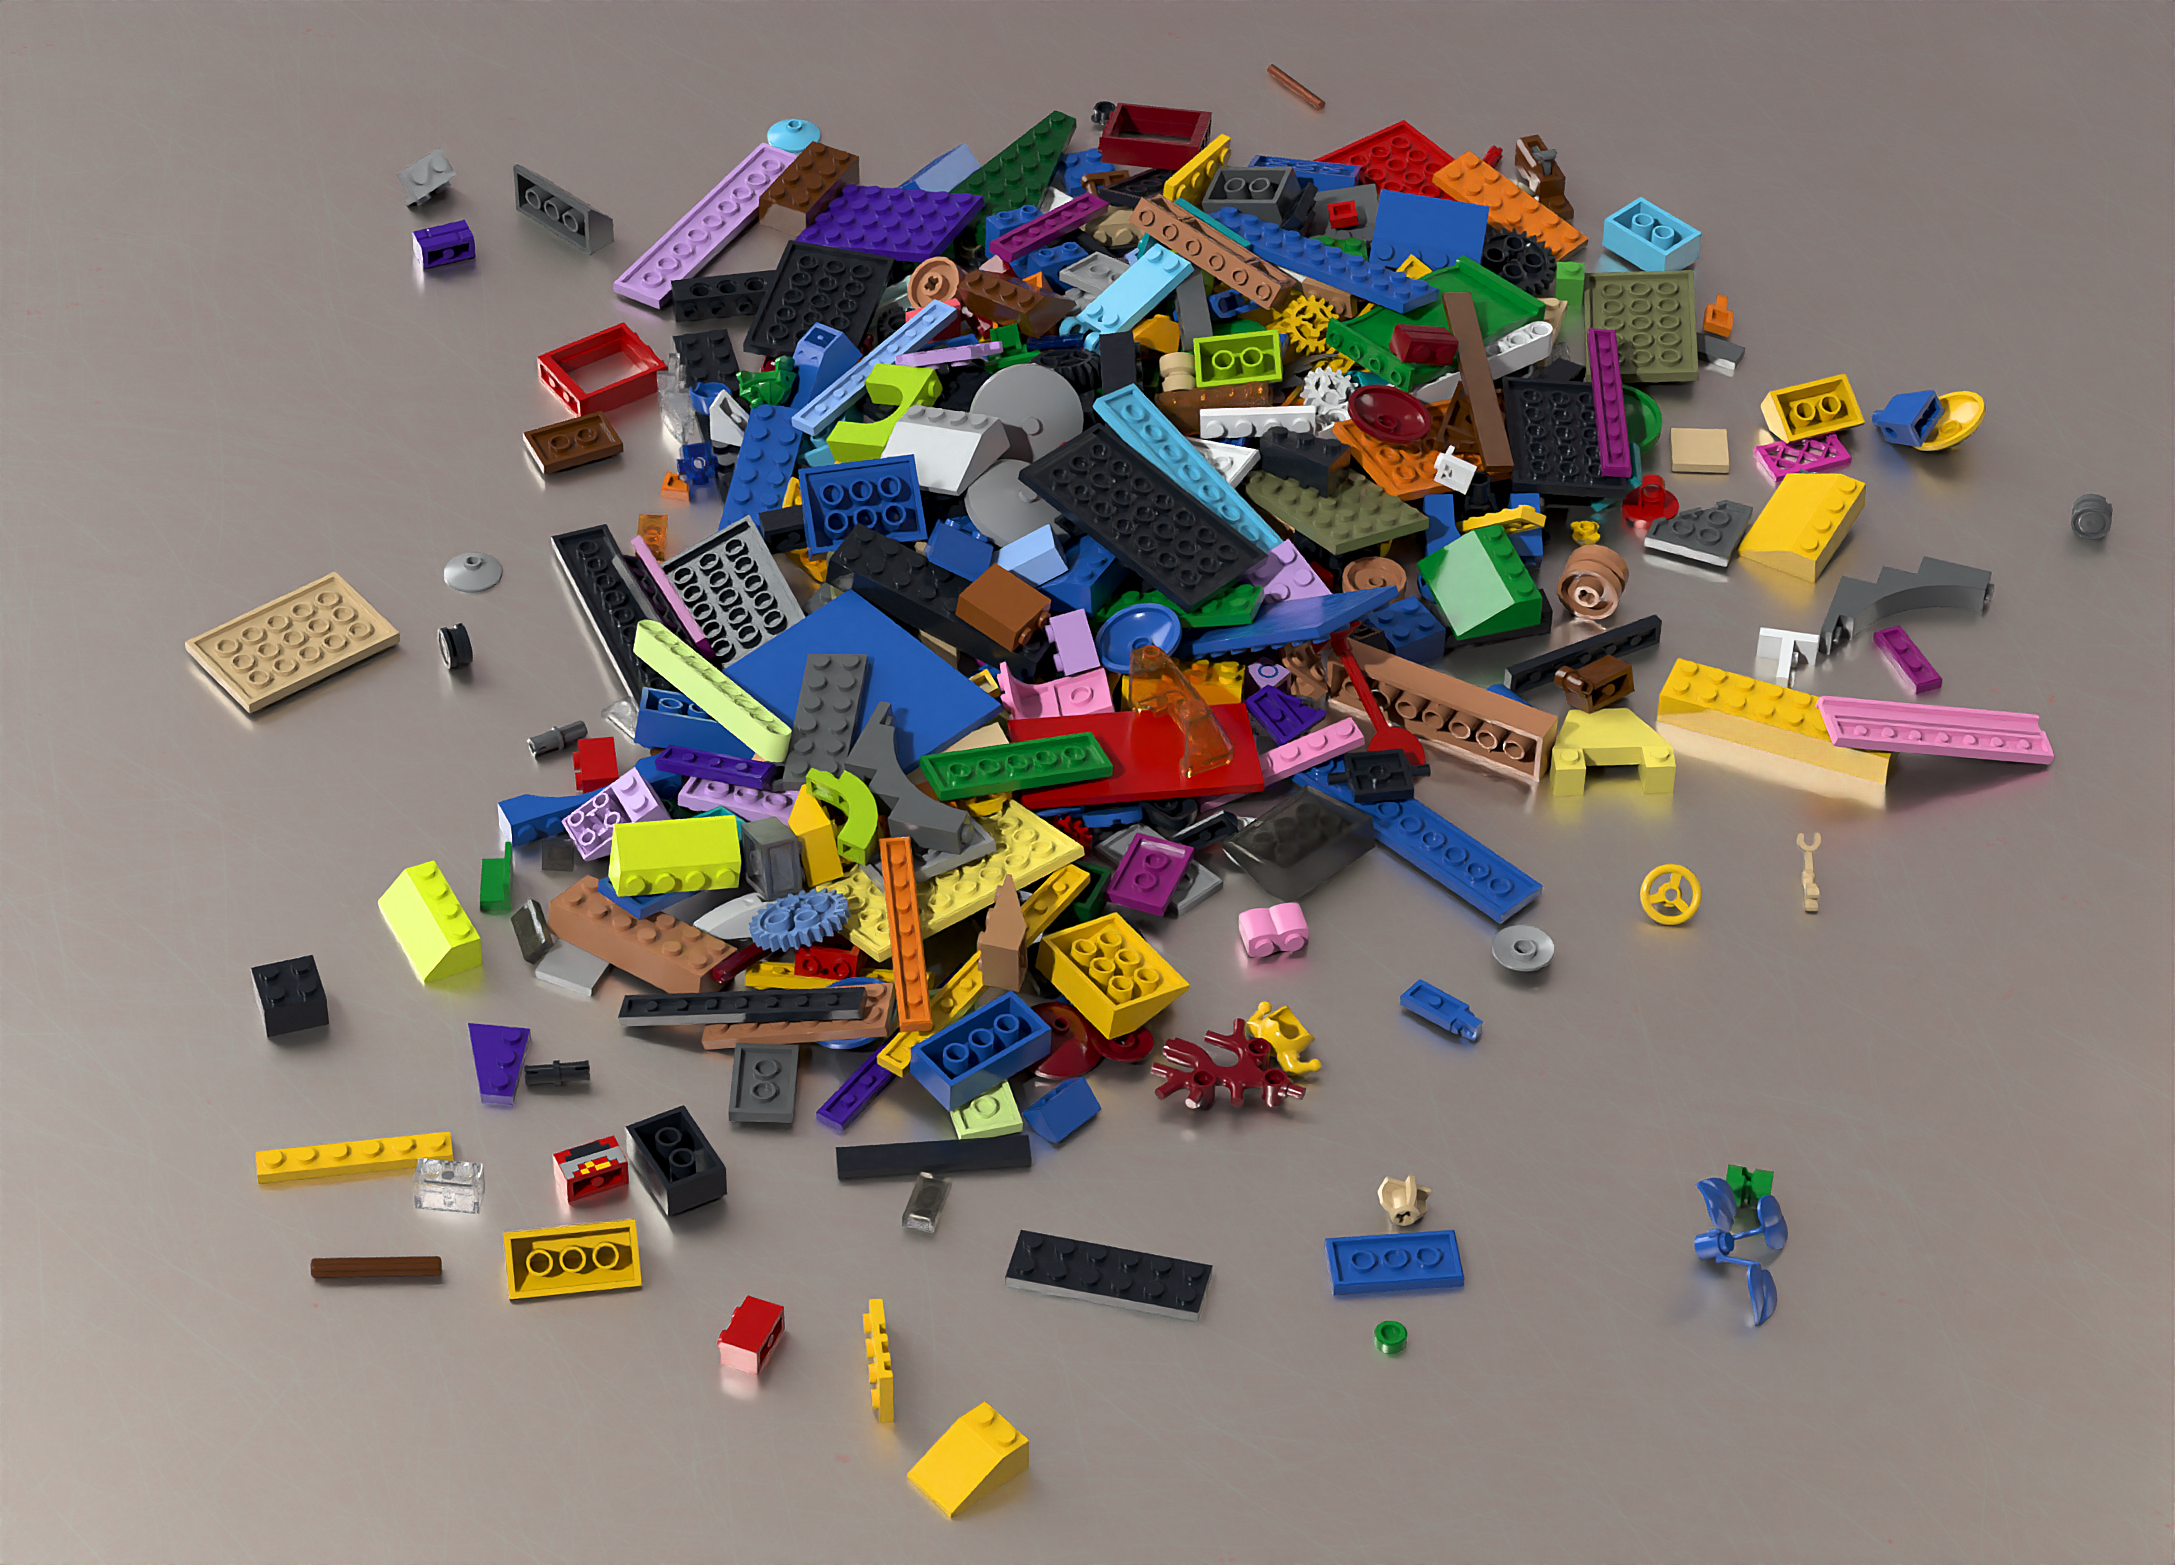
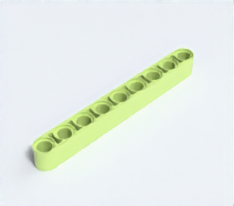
(712, 691)

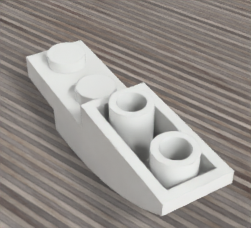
(733, 917)

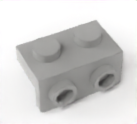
(425, 176)

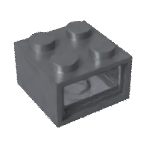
(772, 858)

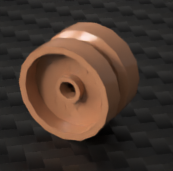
(937, 280)
(1374, 573)
(1592, 582)

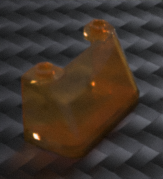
(1162, 688)

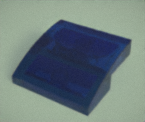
(1053, 342)

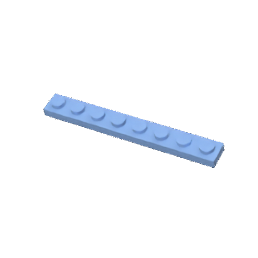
(851, 385)

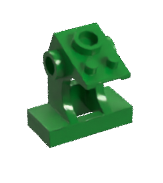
(1013, 353)

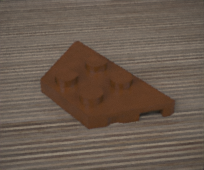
(1457, 426)

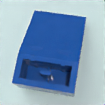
(819, 361)

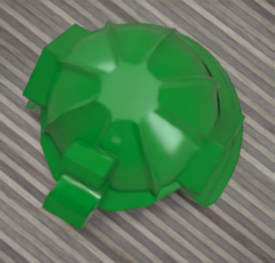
(770, 386)

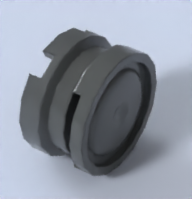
(2091, 516)

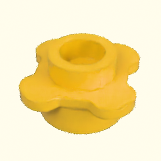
(1585, 532)

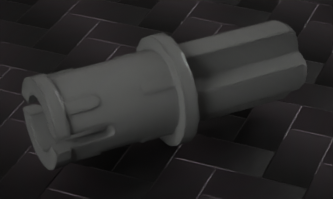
(557, 737)

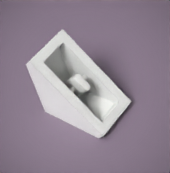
(727, 420)

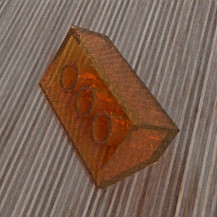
(1184, 407)

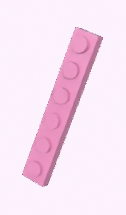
(1297, 757)

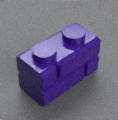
(444, 244)

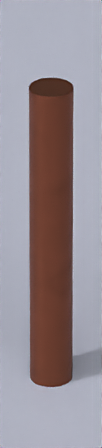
(1296, 87)

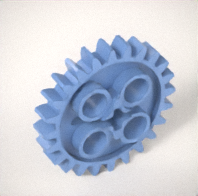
(799, 919)

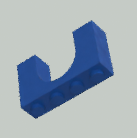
(1442, 527)

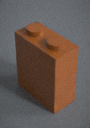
(1003, 607)

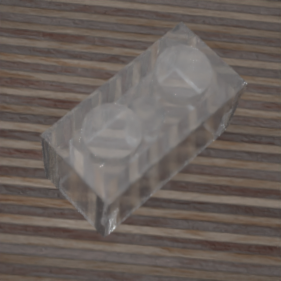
(448, 1186)

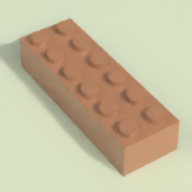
(653, 948)

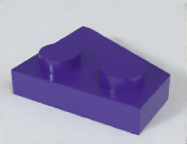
(1282, 714)

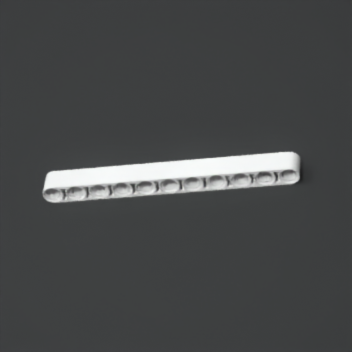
(1504, 356)

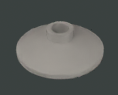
(473, 572)
(1523, 948)

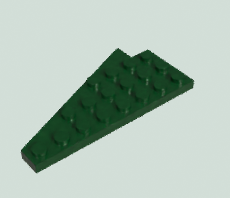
(1018, 173)

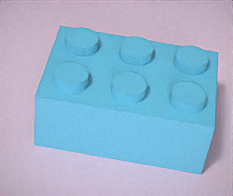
(1651, 237)

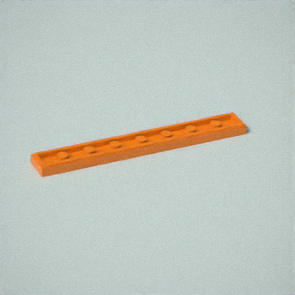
(905, 934)

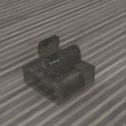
(558, 854)

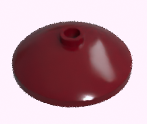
(1389, 414)
(1071, 1044)

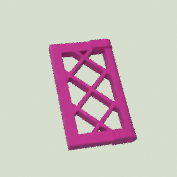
(1820, 462)

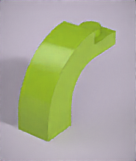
(854, 798)

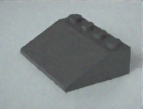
(1366, 208)

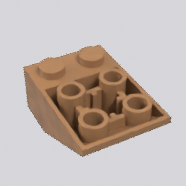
(1004, 941)

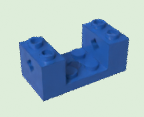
(1043, 259)

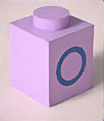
(1265, 673)

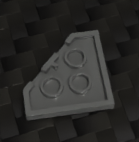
(1702, 534)

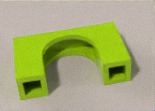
(889, 386)

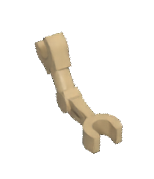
(1808, 875)

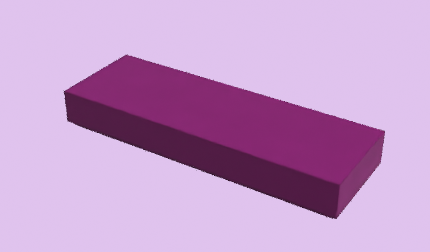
(1907, 659)

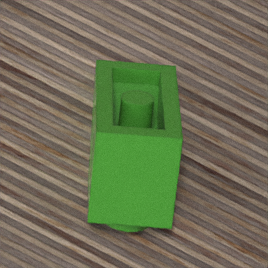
(1569, 282)

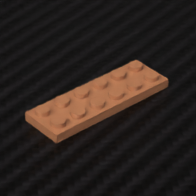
(874, 1023)

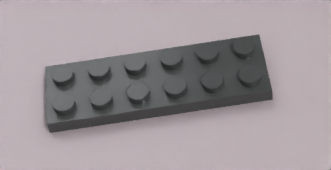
(825, 716)

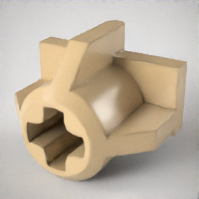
(1403, 1200)

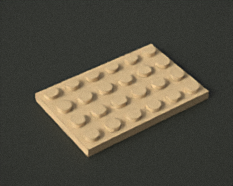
(292, 642)

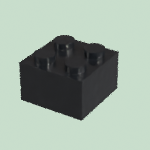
(290, 996)

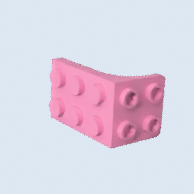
(1071, 695)

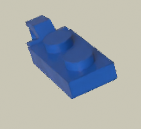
(1442, 1009)

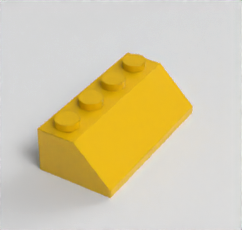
(572, 1258)

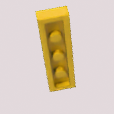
(1512, 520)

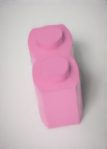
(1273, 929)

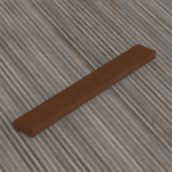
(1478, 383)

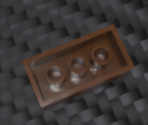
(807, 188)

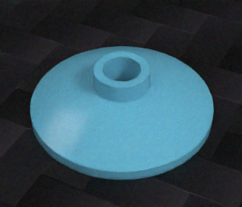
(793, 135)

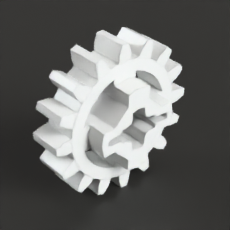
(1330, 391)

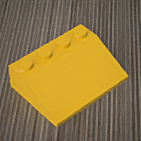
(1804, 523)
(1109, 974)

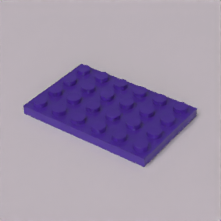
(893, 221)

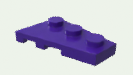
(498, 1060)

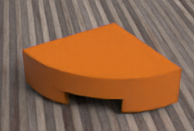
(674, 487)

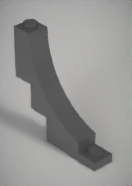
(1896, 591)
(908, 809)

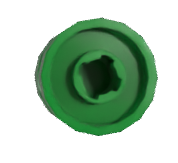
(1749, 1186)

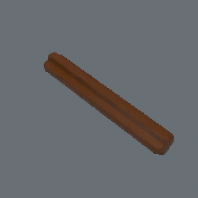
(376, 1266)

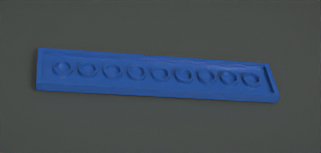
(1328, 263)
(1436, 847)

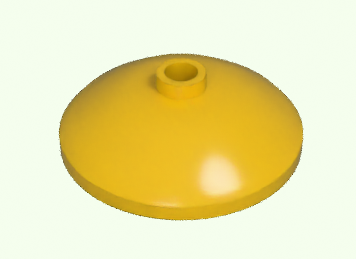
(1960, 420)

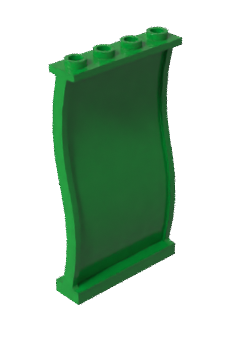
(1497, 305)

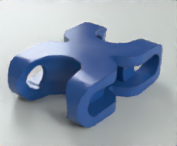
(1225, 305)

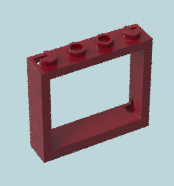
(1154, 121)

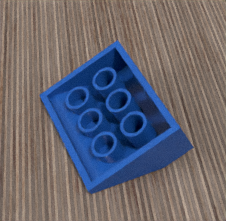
(1321, 174)
(1427, 228)
(867, 492)
(1090, 577)

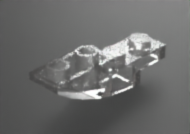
(675, 400)

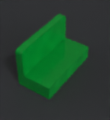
(497, 881)

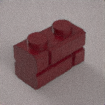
(1423, 345)

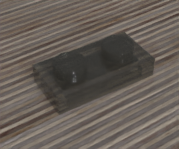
(532, 931)
(926, 1202)

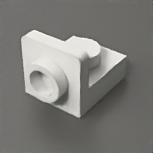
(1454, 471)

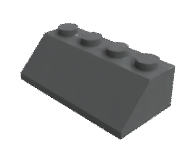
(561, 211)

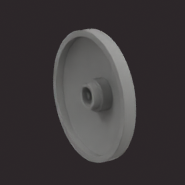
(1034, 408)
(1007, 507)

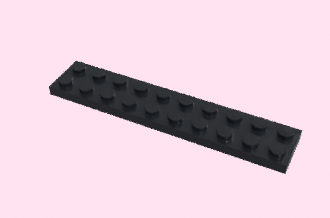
(707, 360)
(608, 603)

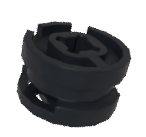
(455, 645)

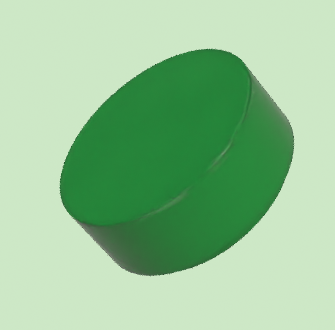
(1390, 1337)

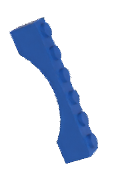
(538, 817)

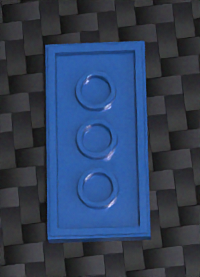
(1394, 1262)

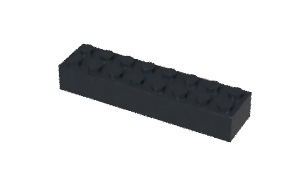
(926, 598)

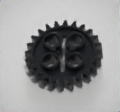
(1519, 260)

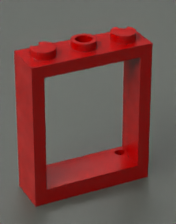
(557, 363)

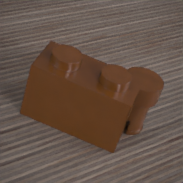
(1595, 683)

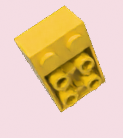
(817, 834)

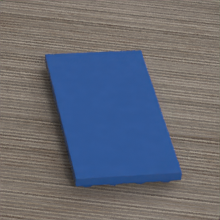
(1287, 622)

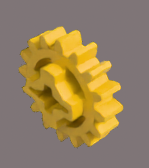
(1309, 325)

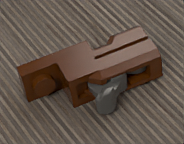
(1544, 175)

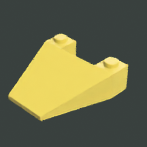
(1609, 739)

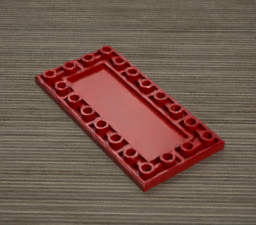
(1143, 758)

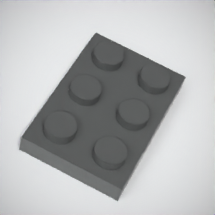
(763, 1083)

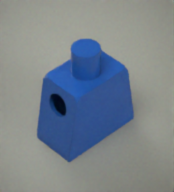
(1909, 417)

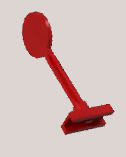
(1386, 736)

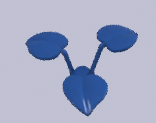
(1719, 1242)

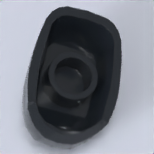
(1170, 813)

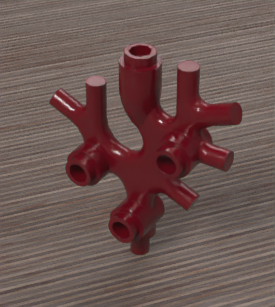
(1249, 1072)

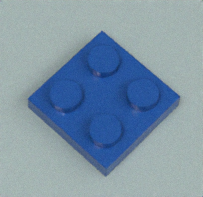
(1078, 164)

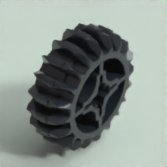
(1075, 365)

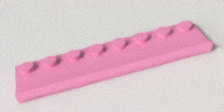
(1935, 730)

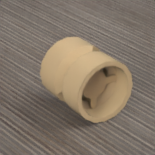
(1178, 372)

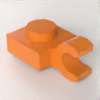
(1717, 318)

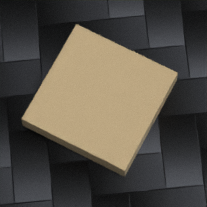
(1699, 450)

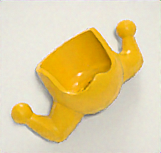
(1285, 1037)

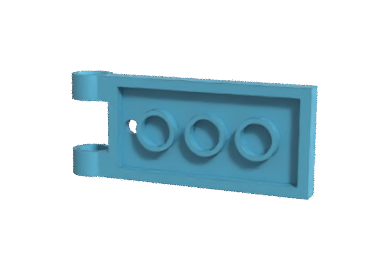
(1130, 296)

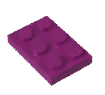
(1149, 874)

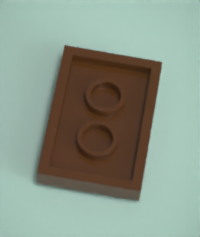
(573, 442)

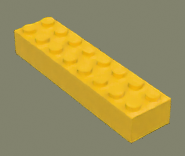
(1762, 718)

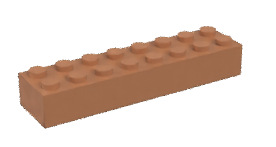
(1448, 711)

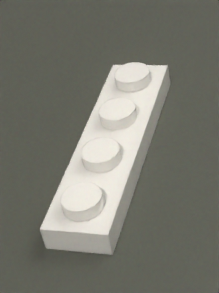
(1255, 421)

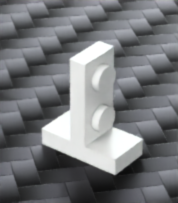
(1789, 649)

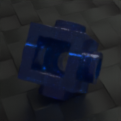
(701, 453)

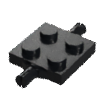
(1378, 775)

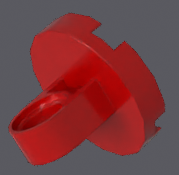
(1649, 503)

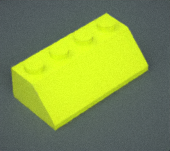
(675, 856)
(431, 923)

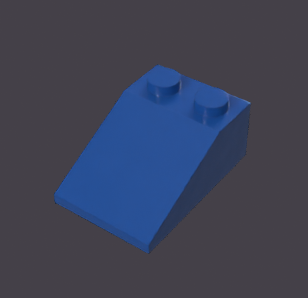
(958, 550)

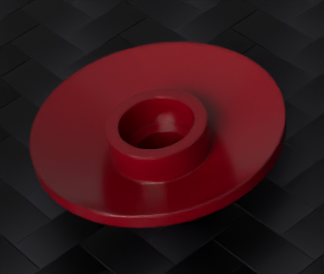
(1125, 1048)

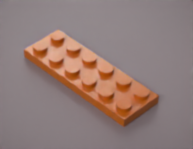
(1476, 182)

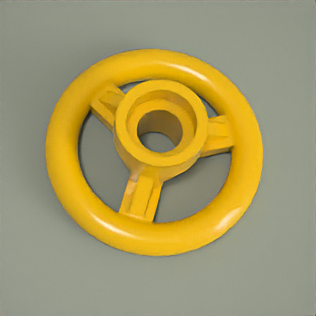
(1677, 872)

